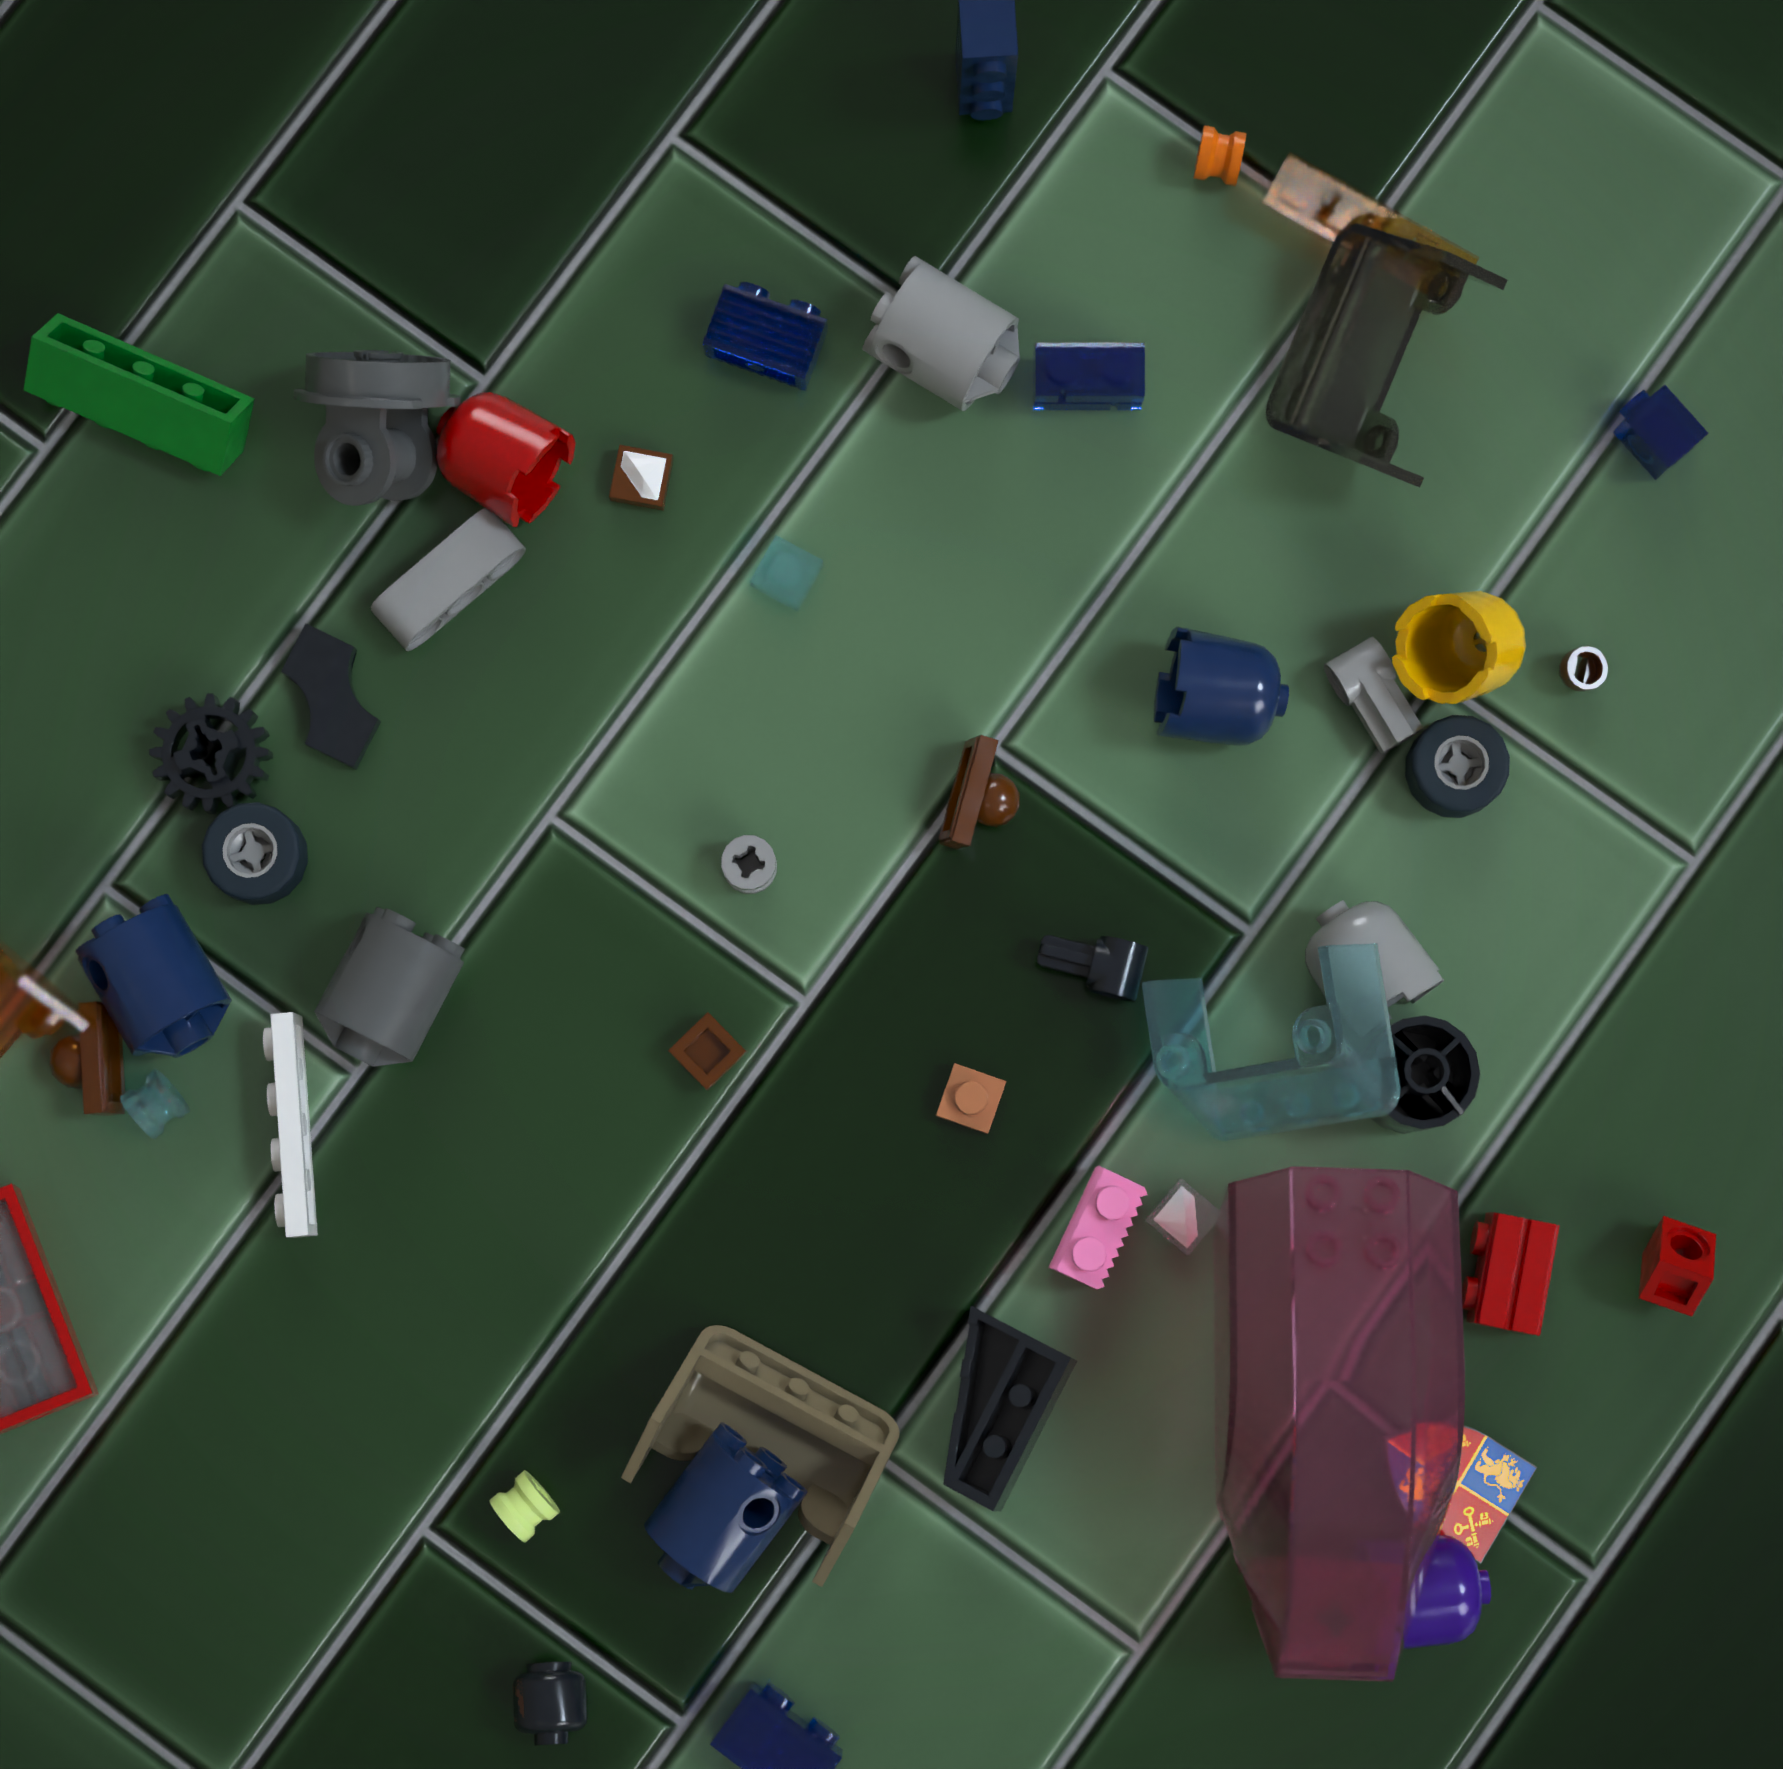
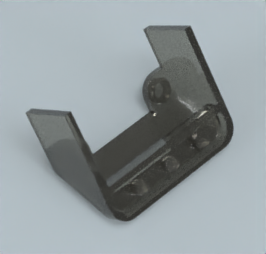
(1356, 339)

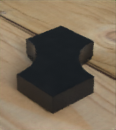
(324, 673)

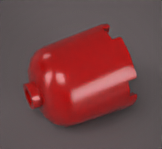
(502, 455)

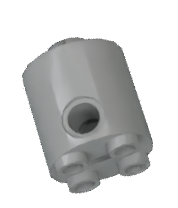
(944, 336)

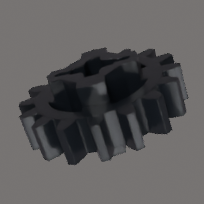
(189, 760)

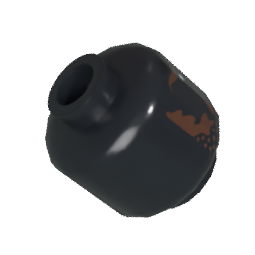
(550, 1702)

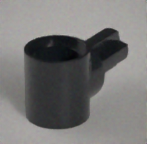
(1110, 966)

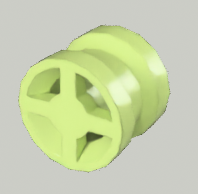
(524, 1506)

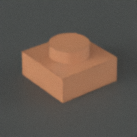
(971, 1098)

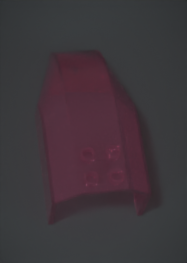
(1337, 1405)

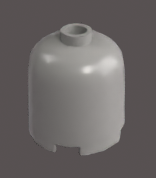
(1403, 960)

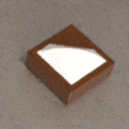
(641, 477)

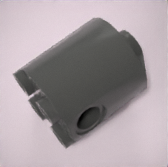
(387, 989)

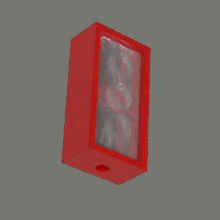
(38, 1345)

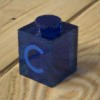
(1658, 430)

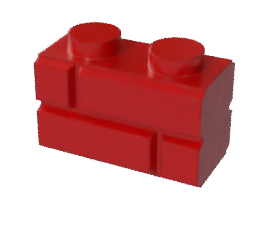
(1510, 1272)

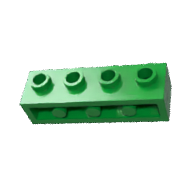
(138, 394)

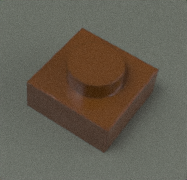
(707, 1051)

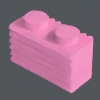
(1097, 1228)

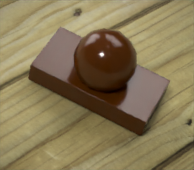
(977, 795)
(93, 1062)

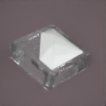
(1183, 1217)

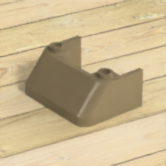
(818, 1429)

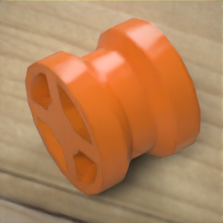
(1219, 155)

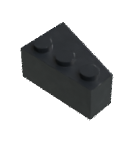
(1001, 1408)

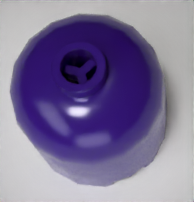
(1450, 1597)

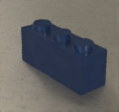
(986, 57)

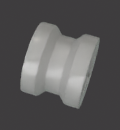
(748, 874)

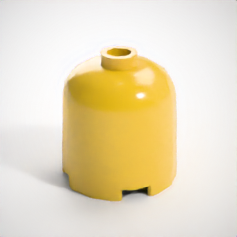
(1458, 646)

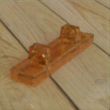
(1311, 194)

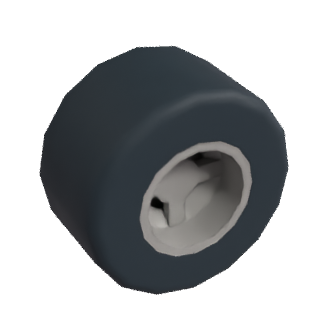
(1473, 755)
(238, 844)

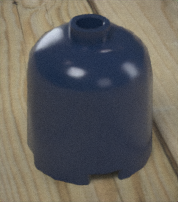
(1218, 689)

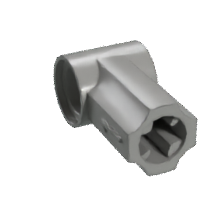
(1367, 683)

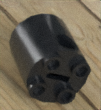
(1435, 1074)

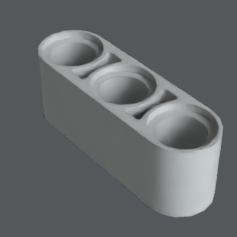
(448, 579)

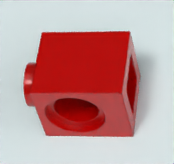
(1677, 1266)

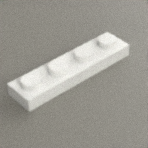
(289, 1102)

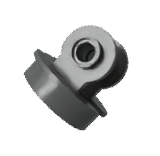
(376, 422)

